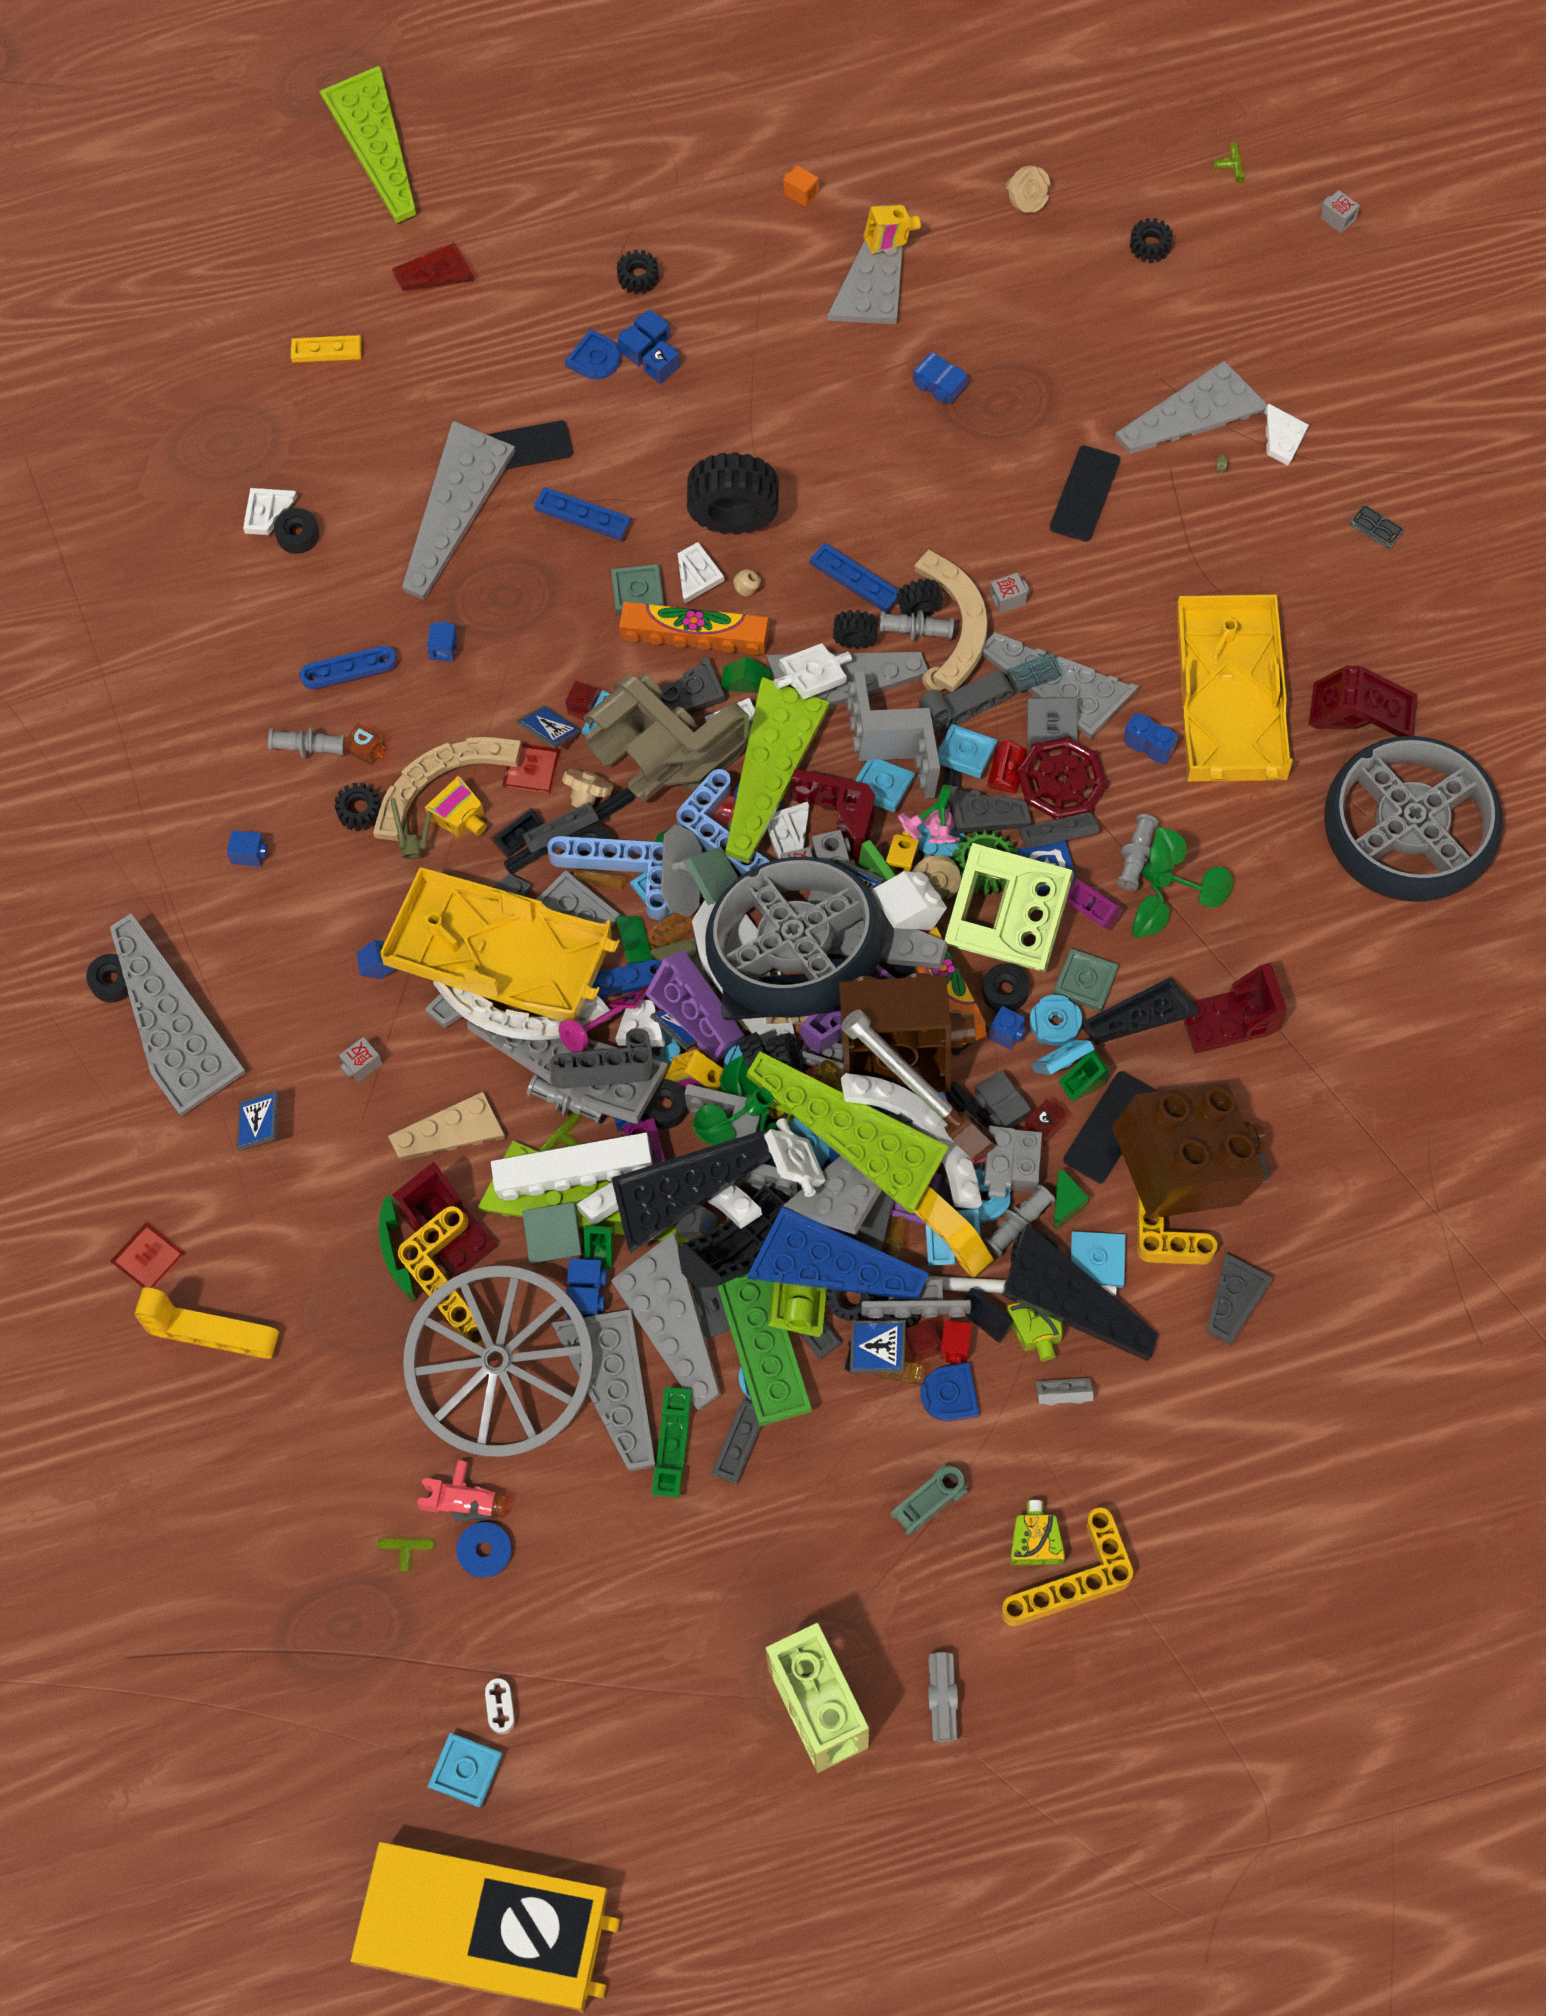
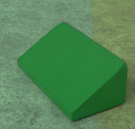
(633, 939)

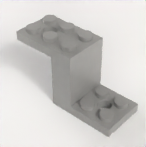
(893, 734)
(744, 1125)

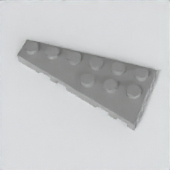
(870, 288)
(1197, 408)
(881, 672)
(1097, 694)
(900, 946)
(843, 1197)
(670, 1317)
(615, 1383)

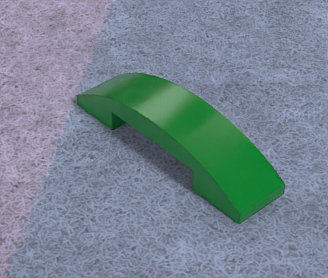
(388, 1221)
(672, 1442)

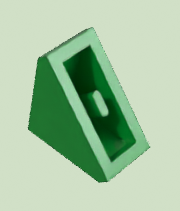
(744, 676)
(1085, 1076)
(1068, 1198)
(599, 1244)

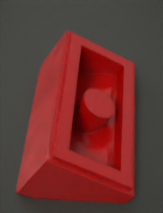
(1005, 761)

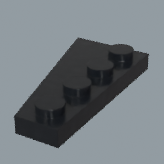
(1146, 1010)

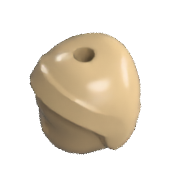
(746, 582)

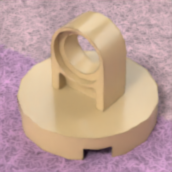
(1028, 189)
(942, 874)

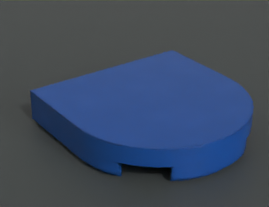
(594, 356)
(950, 1393)

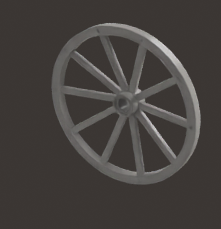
(422, 1318)

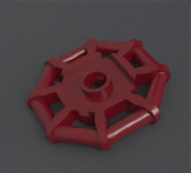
(1061, 765)

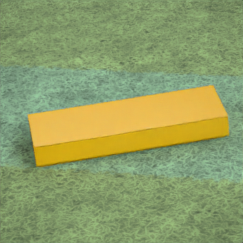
(326, 348)

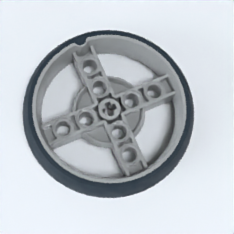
(1464, 778)
(793, 935)

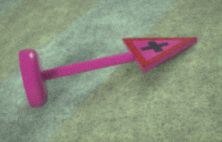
(574, 1034)

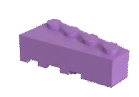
(693, 1005)
(824, 1029)

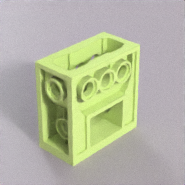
(1019, 900)
(819, 1703)

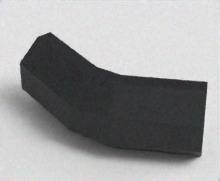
(728, 1249)

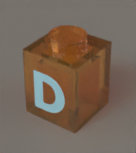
(365, 744)

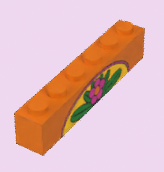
(694, 628)
(958, 992)

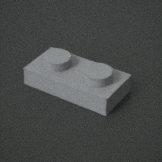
(1064, 1391)

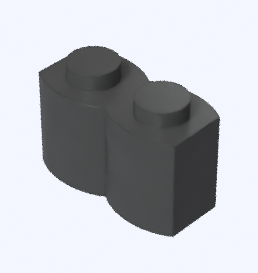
(1001, 1101)

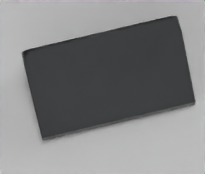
(510, 837)
(988, 1316)

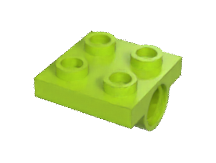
(797, 1308)

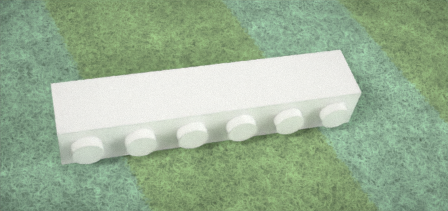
(570, 1166)

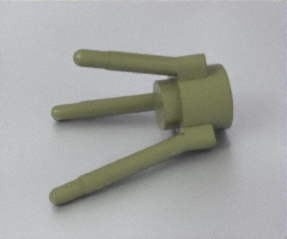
(410, 845)

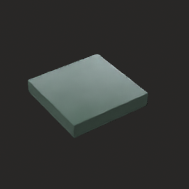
(637, 585)
(711, 873)
(1086, 979)
(552, 1233)

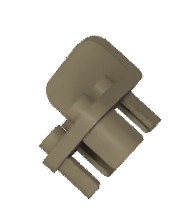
(662, 739)

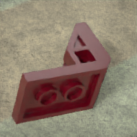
(1361, 696)
(851, 799)
(1245, 1013)
(423, 1200)

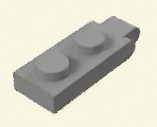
(999, 1162)

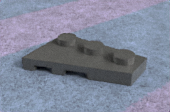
(981, 812)

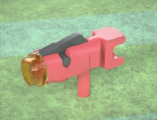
(463, 1501)

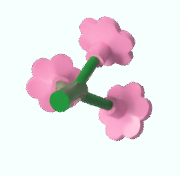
(939, 820)

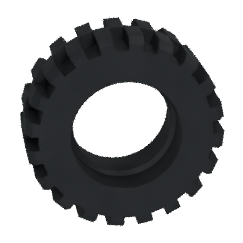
(732, 493)

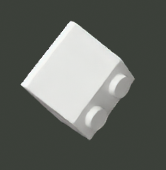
(910, 901)

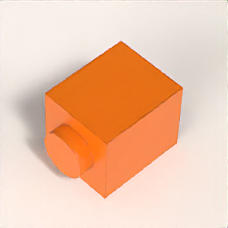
(801, 185)

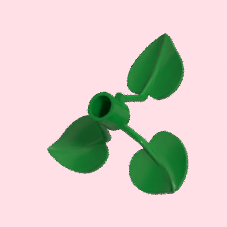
(1167, 850)
(711, 1120)

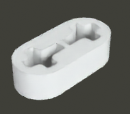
(493, 1706)

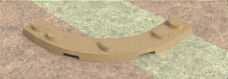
(973, 616)
(434, 763)

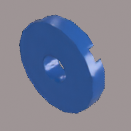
(484, 1534)

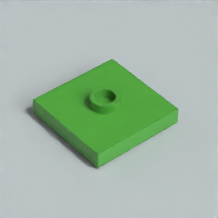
(873, 862)

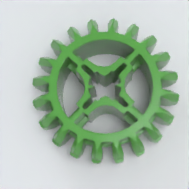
(991, 841)

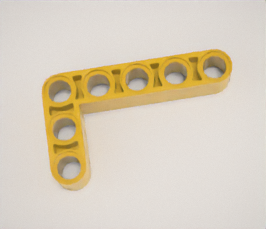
(955, 1231)
(1163, 1241)
(424, 1261)
(166, 1321)
(1077, 1582)

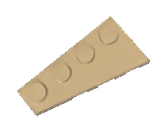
(456, 1126)

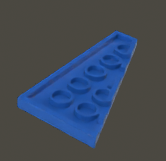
(820, 1257)

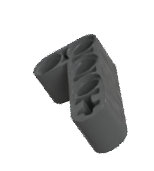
(966, 701)
(605, 1066)

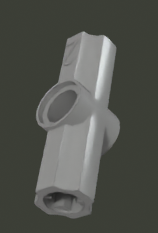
(942, 1697)

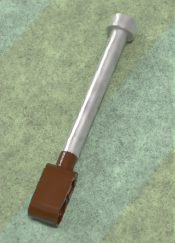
(961, 1128)

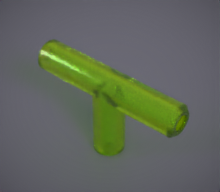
(1234, 161)
(561, 1134)
(405, 1547)

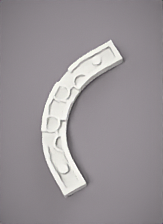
(512, 1023)
(900, 1100)
(731, 1201)

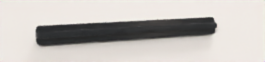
(602, 810)

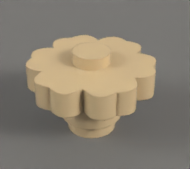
(586, 786)

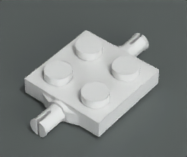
(812, 671)
(794, 1157)

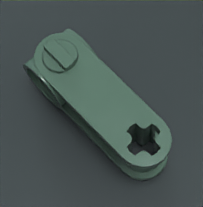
(929, 1500)

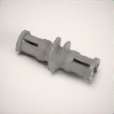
(916, 625)
(306, 742)
(1137, 852)
(552, 1095)
(1016, 1220)

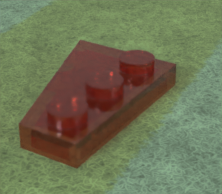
(434, 269)

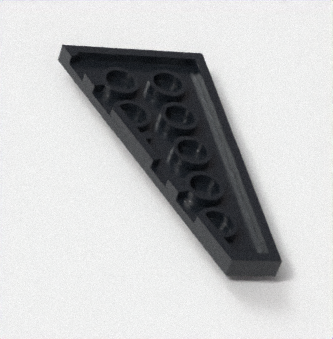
(670, 1190)
(1061, 1290)

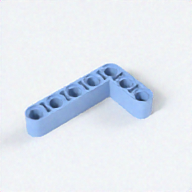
(703, 823)
(619, 862)

